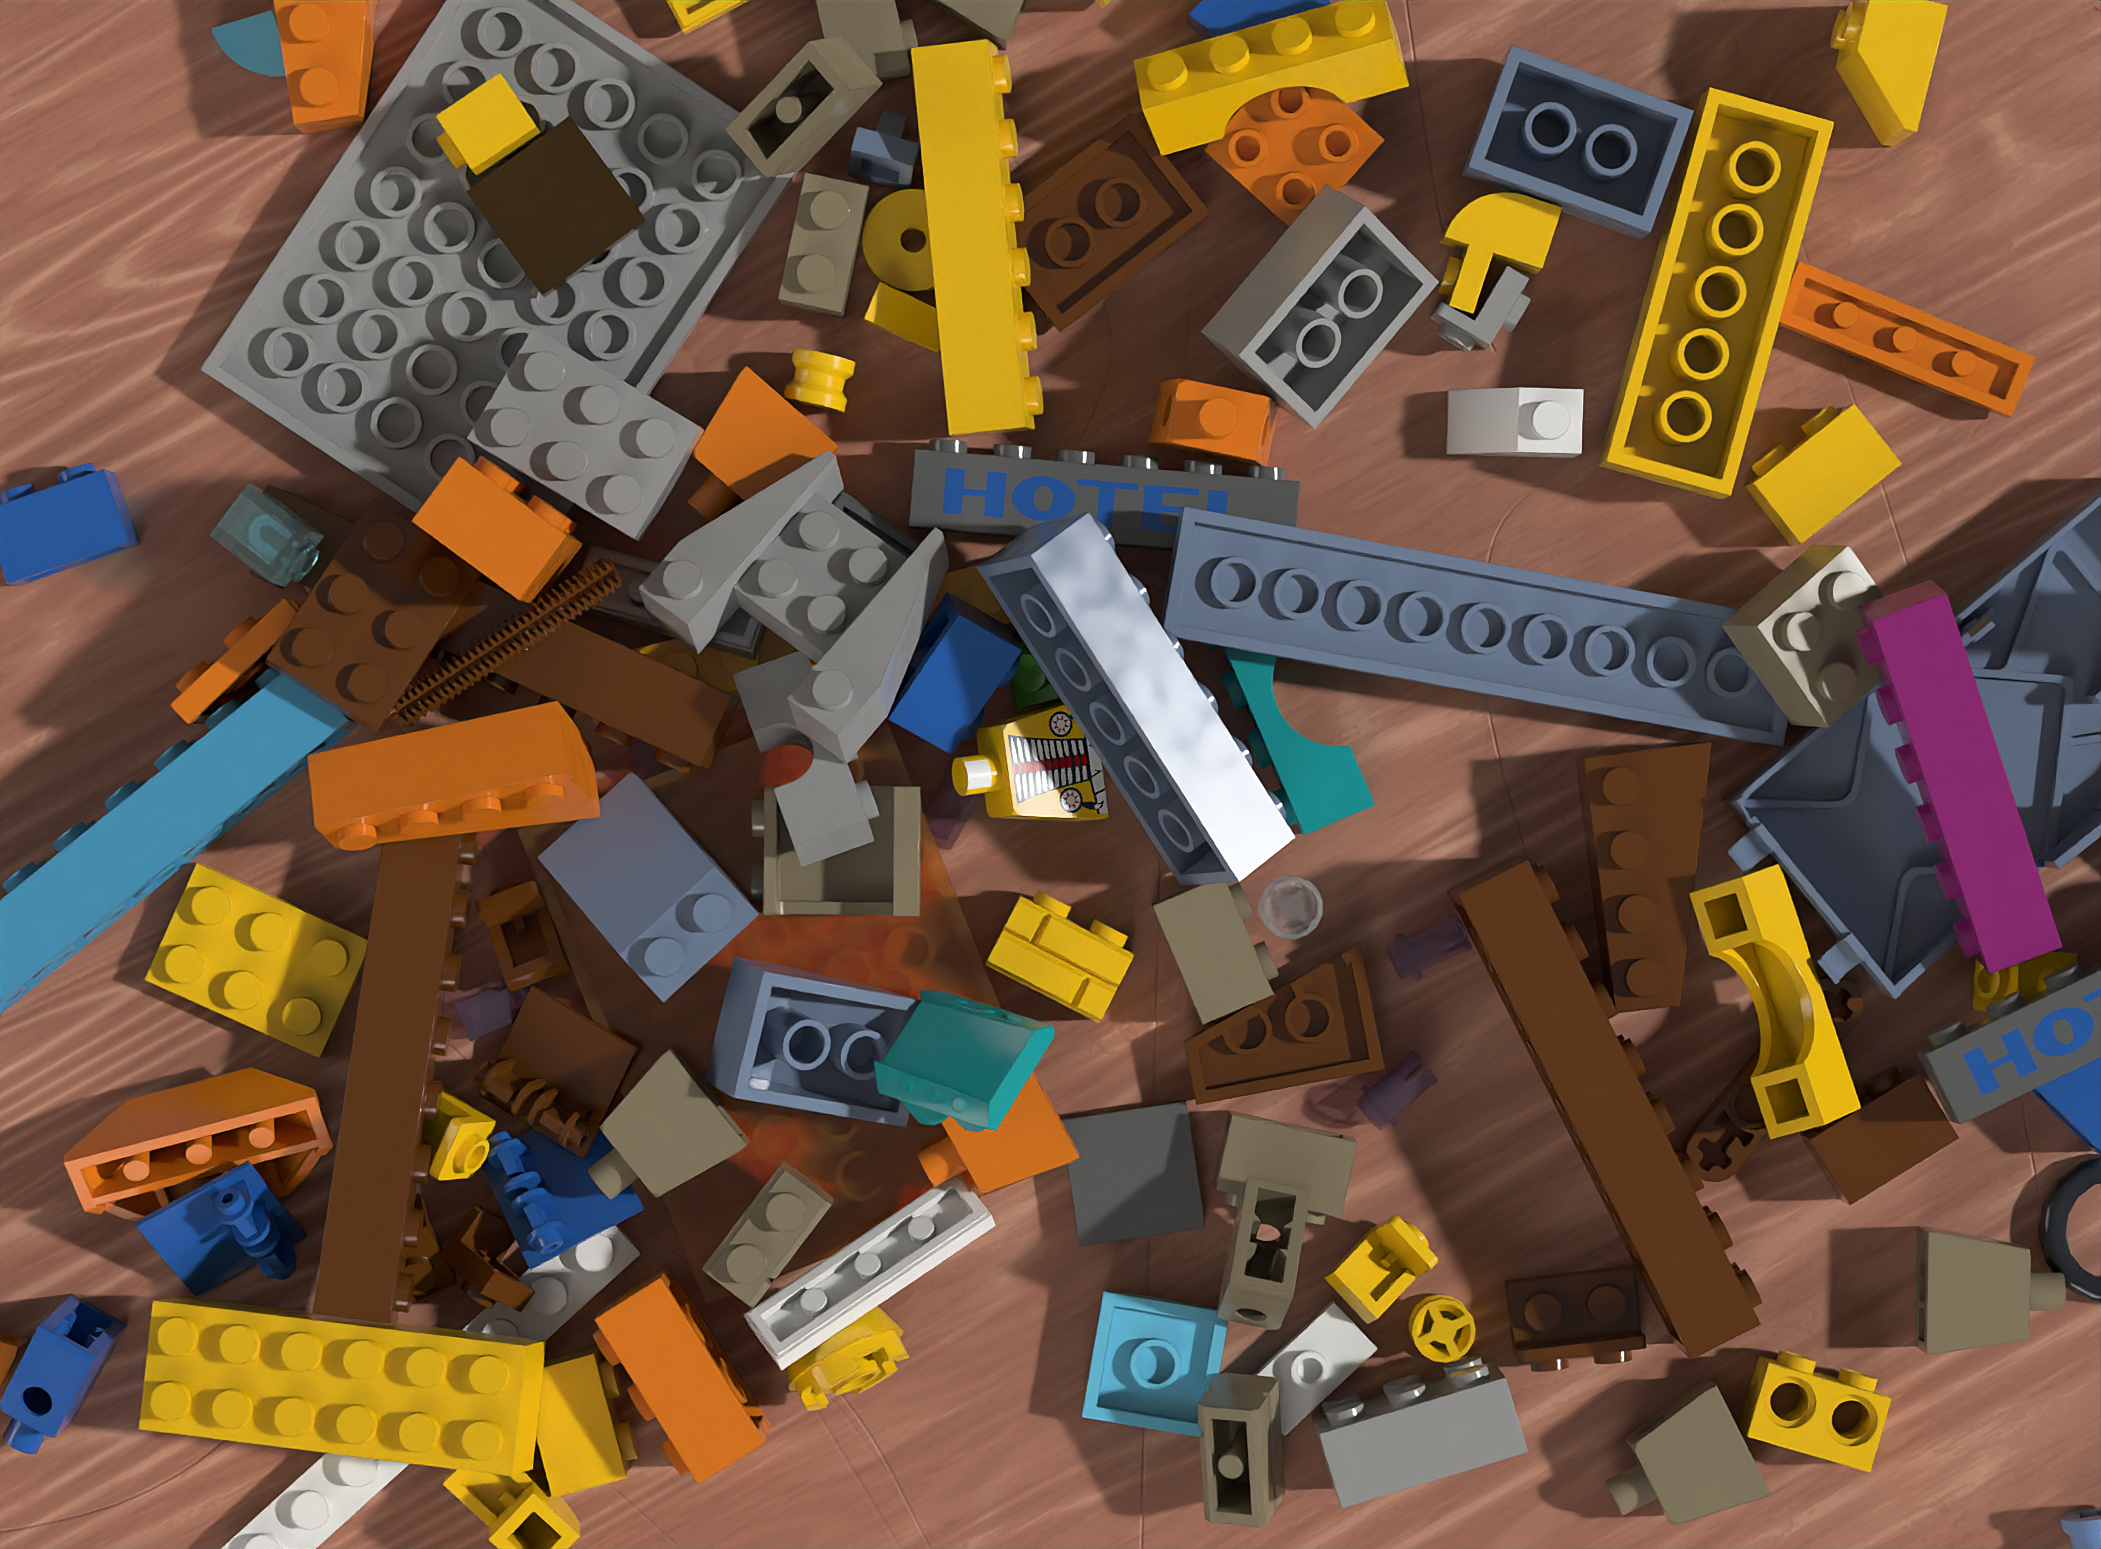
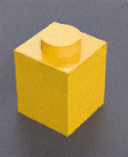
(486, 127)

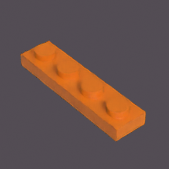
(1905, 340)

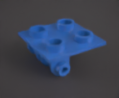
(551, 1195)
(225, 1231)

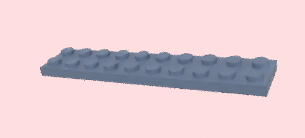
(1463, 626)

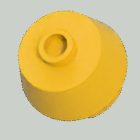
(848, 1360)

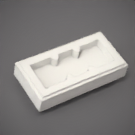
(1316, 1363)

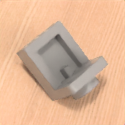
(1500, 309)

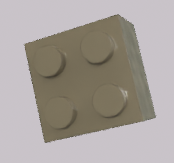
(1804, 636)

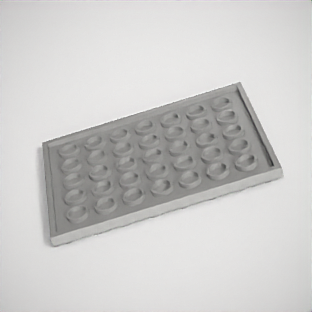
(406, 305)

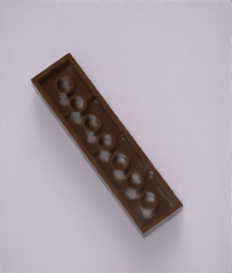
(1604, 1107)

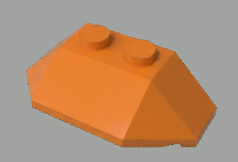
(193, 1133)

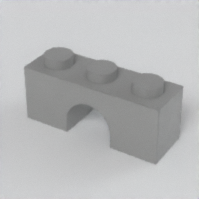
(824, 806)

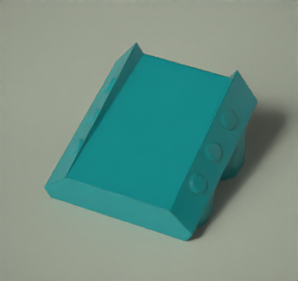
(961, 1061)

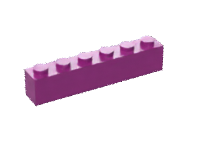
(1958, 776)

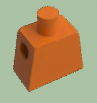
(1214, 422)
(752, 445)
(1024, 1145)

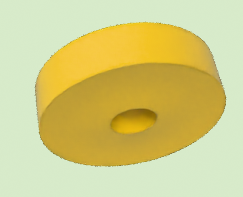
(882, 242)

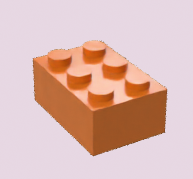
(498, 532)
(681, 1376)

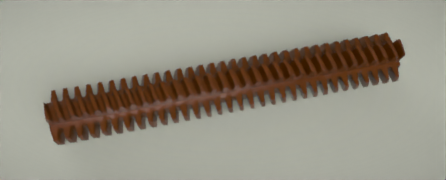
(508, 641)

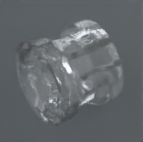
(1298, 912)

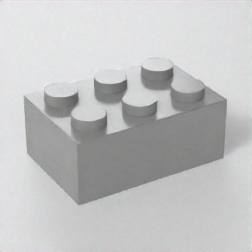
(1320, 306)
(586, 434)
(1418, 1431)

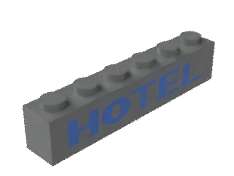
(1134, 500)
(2016, 1045)

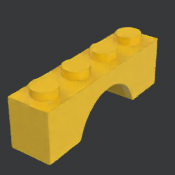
(1335, 48)
(1800, 1065)

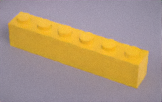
(974, 238)

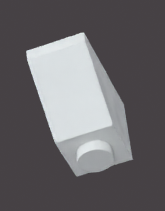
(1515, 422)

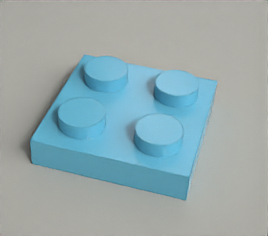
(1152, 1362)

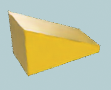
(904, 317)

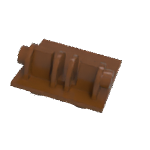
(557, 1072)

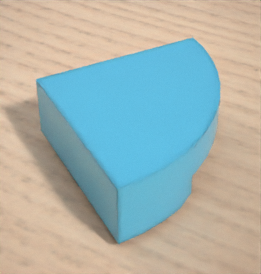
(253, 43)

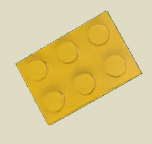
(259, 960)

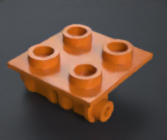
(1292, 145)

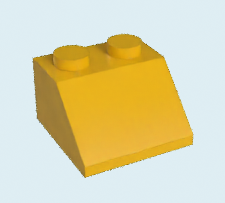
(1889, 60)

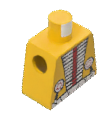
(1035, 769)

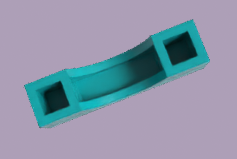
(1315, 779)

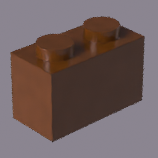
(1883, 1138)

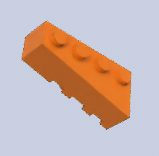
(327, 60)
(456, 779)

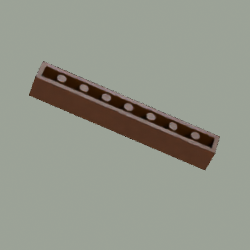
(571, 666)
(392, 1078)

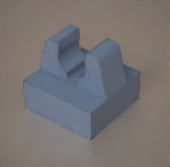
(884, 154)

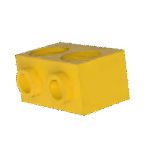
(1810, 1423)

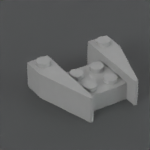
(815, 585)

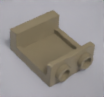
(861, 881)

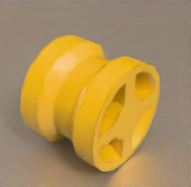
(819, 380)
(1447, 1338)

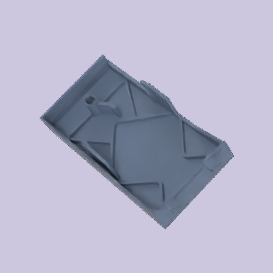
(1846, 817)

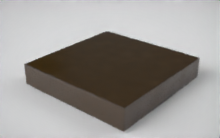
(556, 206)

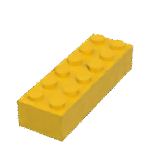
(1715, 293)
(342, 1385)

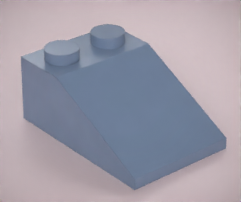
(649, 886)
(807, 1041)

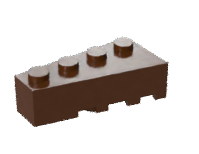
(1642, 859)

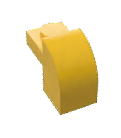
(1499, 229)
(516, 1509)

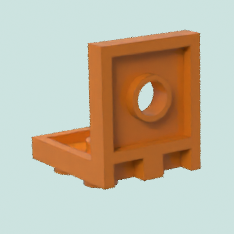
(249, 644)

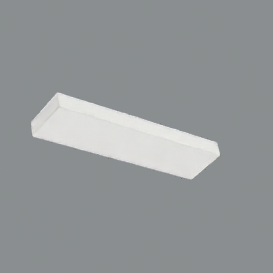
(869, 1270)

